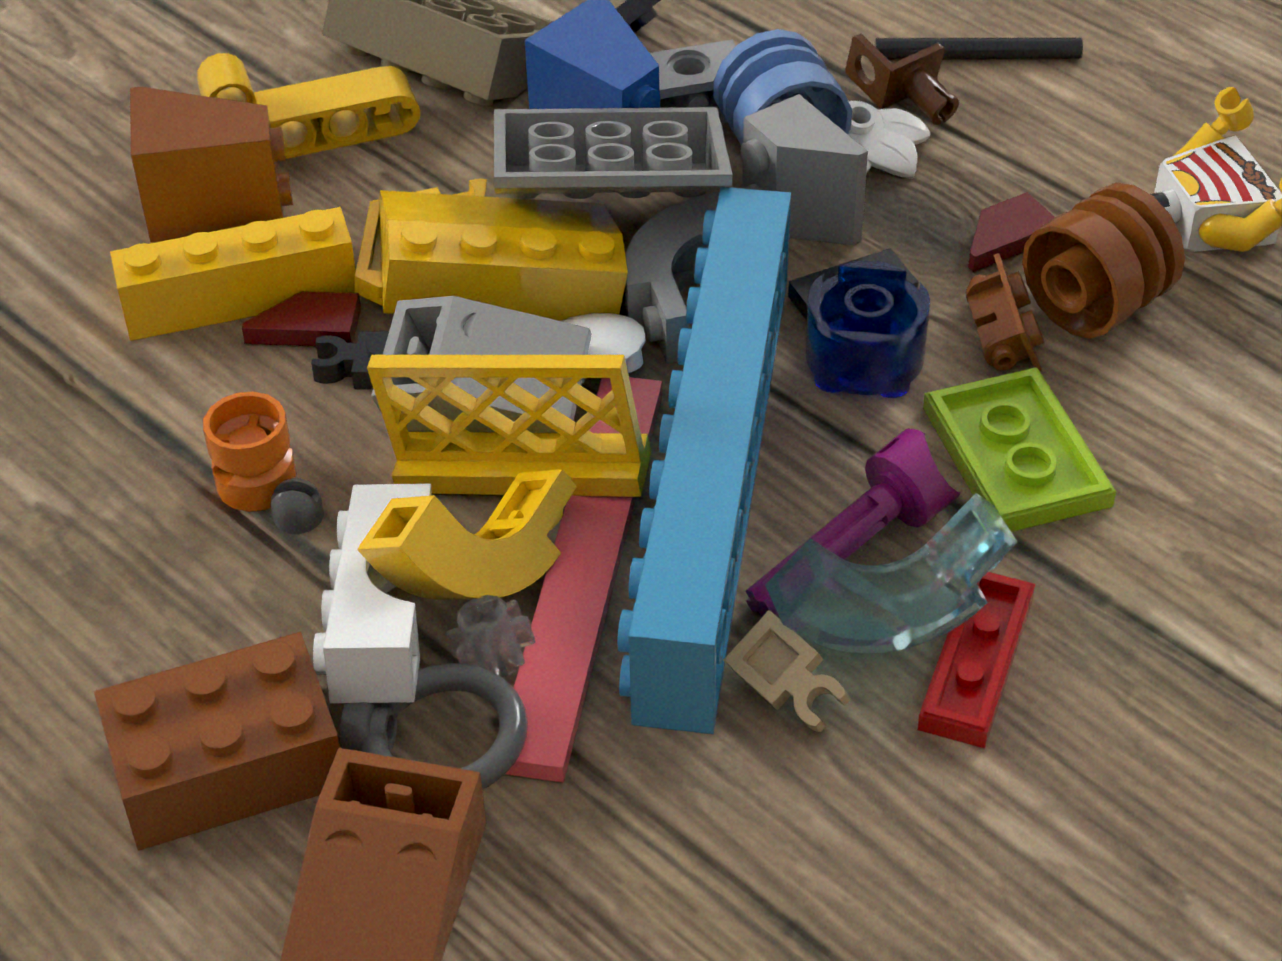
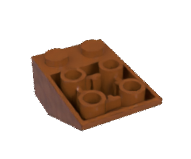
(385, 860)

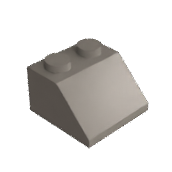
(807, 154)

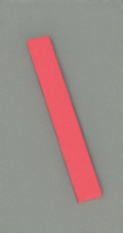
(574, 611)

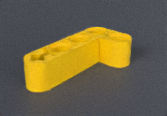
(321, 111)

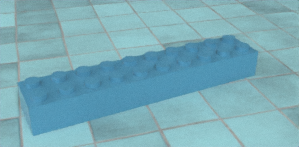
(710, 467)

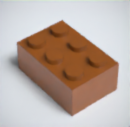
(218, 739)

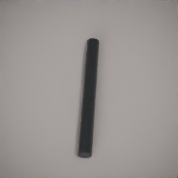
(984, 47)

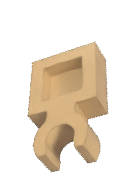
(780, 666)

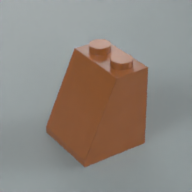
(204, 163)

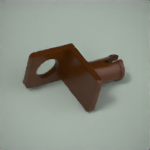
(907, 78)

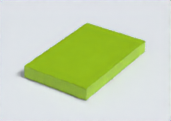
(1019, 449)

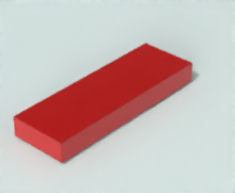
(977, 664)

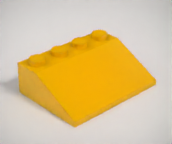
(502, 252)

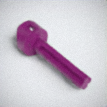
(902, 486)

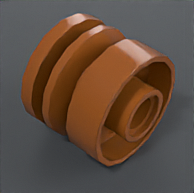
(1103, 260)

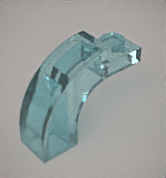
(895, 602)

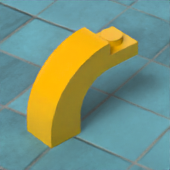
(436, 558)

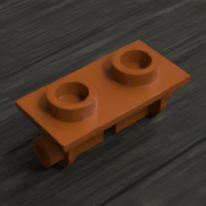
(1002, 326)

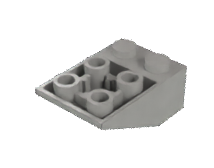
(475, 328)

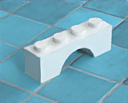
(369, 636)

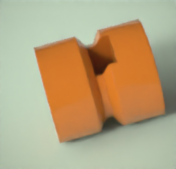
(248, 449)

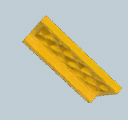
(490, 461)

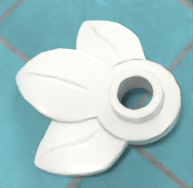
(888, 137)

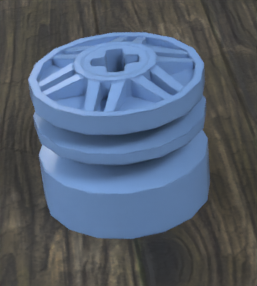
(772, 69)

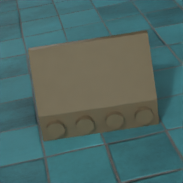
(447, 41)

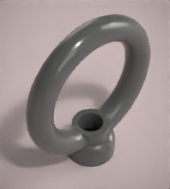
(374, 725)

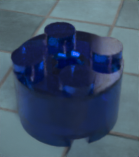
(866, 330)

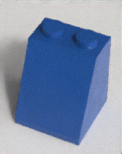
(590, 62)

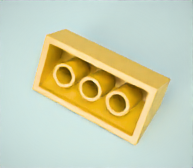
(231, 272)

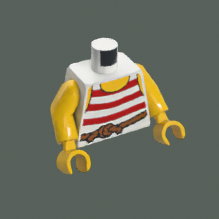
(1217, 186)

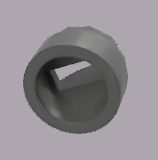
(296, 506)

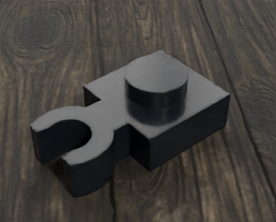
(343, 359)

